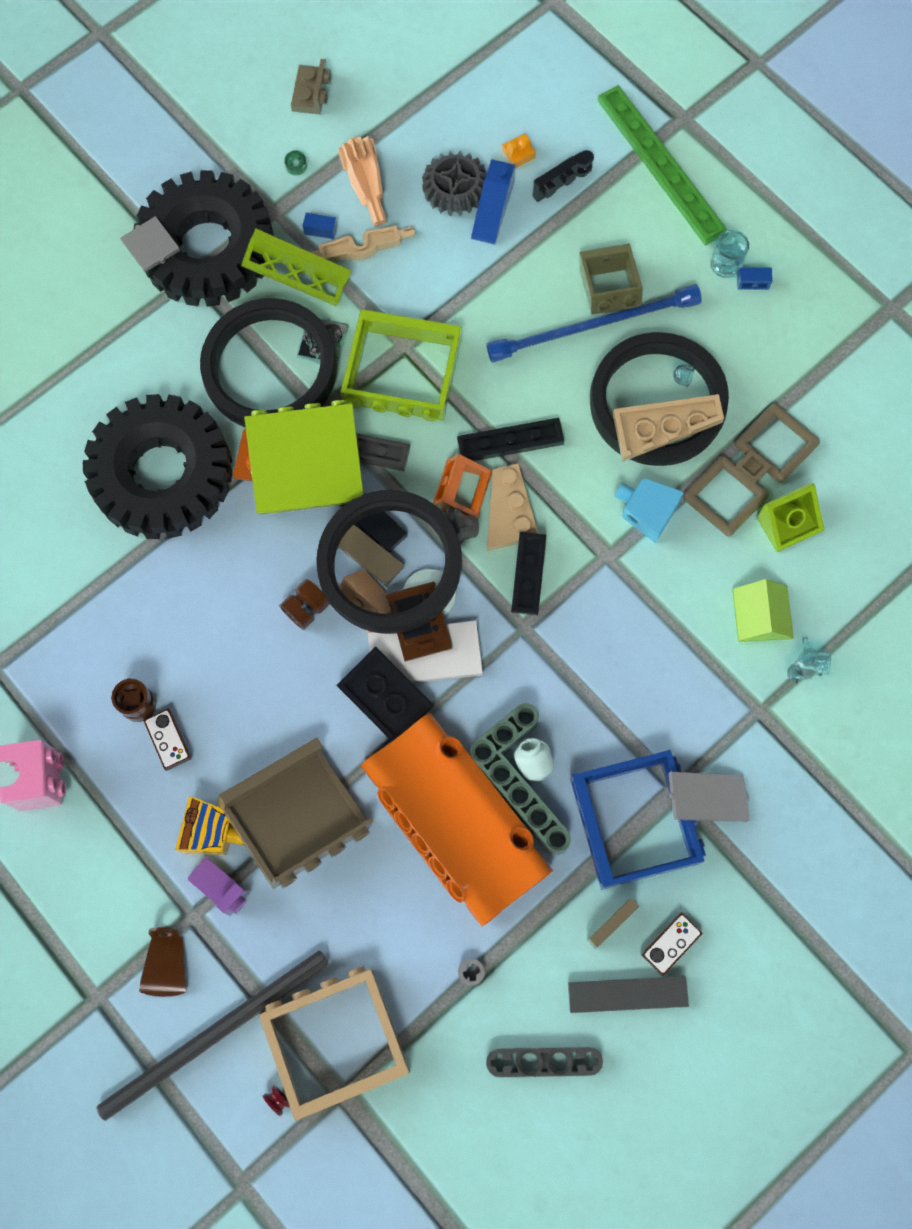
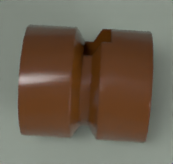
(312, 597)
(133, 700)

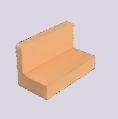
(365, 592)

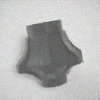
(465, 526)

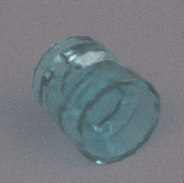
(729, 253)

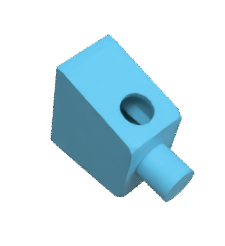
(649, 506)

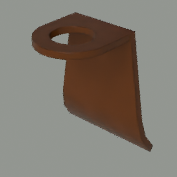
(164, 964)

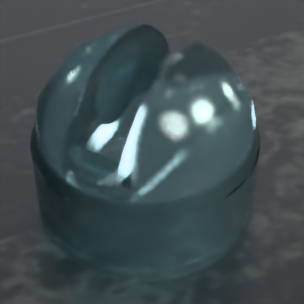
(683, 374)

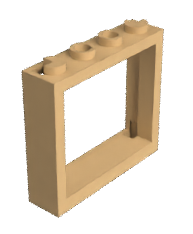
(306, 998)

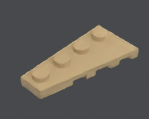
(659, 424)

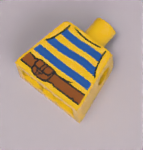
(205, 830)

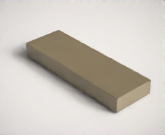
(370, 555)

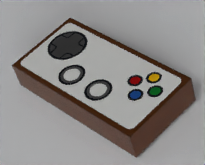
(167, 739)
(671, 944)

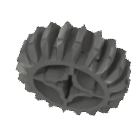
(441, 176)

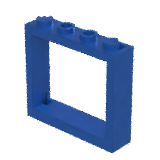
(669, 764)

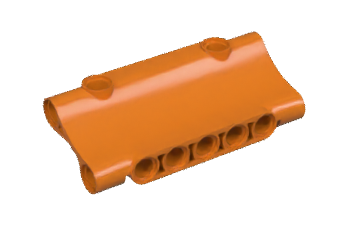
(456, 819)

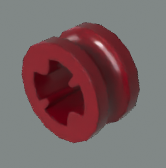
(276, 1100)

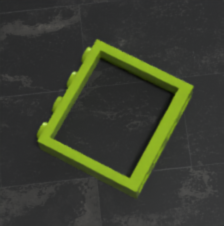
(405, 328)

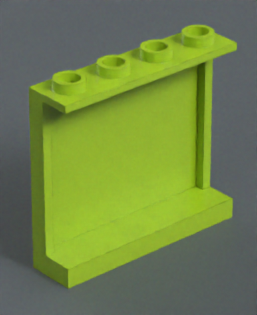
(304, 457)

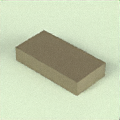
(613, 923)

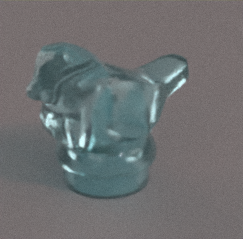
(809, 663)

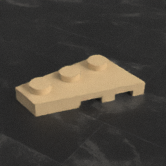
(508, 508)

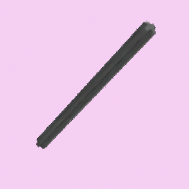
(211, 1036)

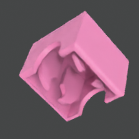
(39, 776)

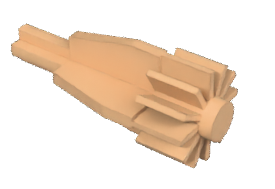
(361, 161)

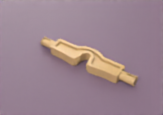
(374, 241)

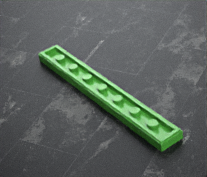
(661, 165)

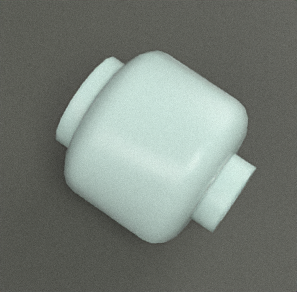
(534, 759)

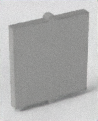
(150, 244)

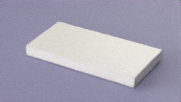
(459, 662)

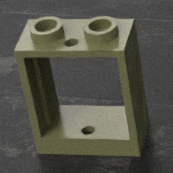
(619, 259)

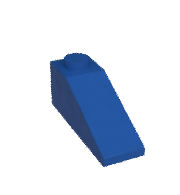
(493, 201)

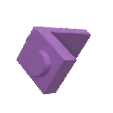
(219, 887)

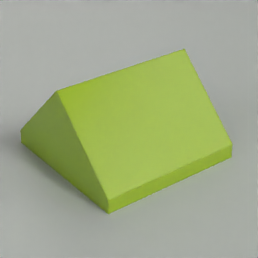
(792, 517)
(762, 612)

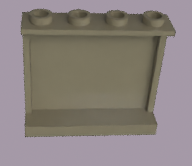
(293, 814)

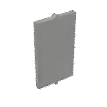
(708, 797)

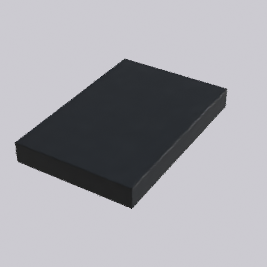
(385, 694)

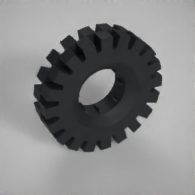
(200, 203)
(151, 426)

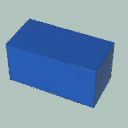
(319, 226)
(754, 278)

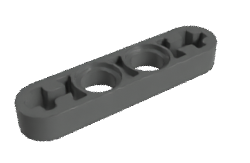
(544, 1066)

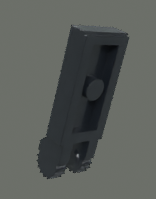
(563, 174)

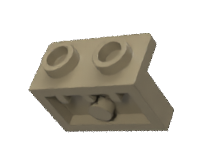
(310, 88)

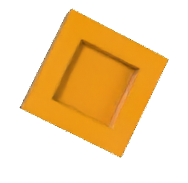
(519, 150)

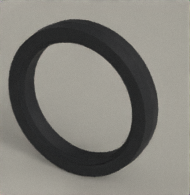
(254, 312)
(664, 344)
(378, 502)

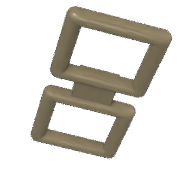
(751, 469)

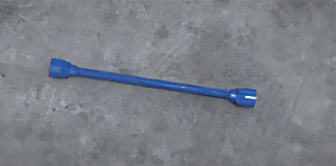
(683, 297)

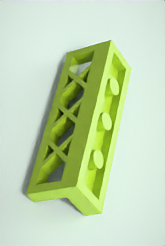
(296, 259)

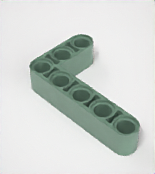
(515, 781)

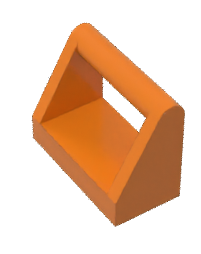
(451, 480)

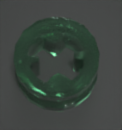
(295, 155)

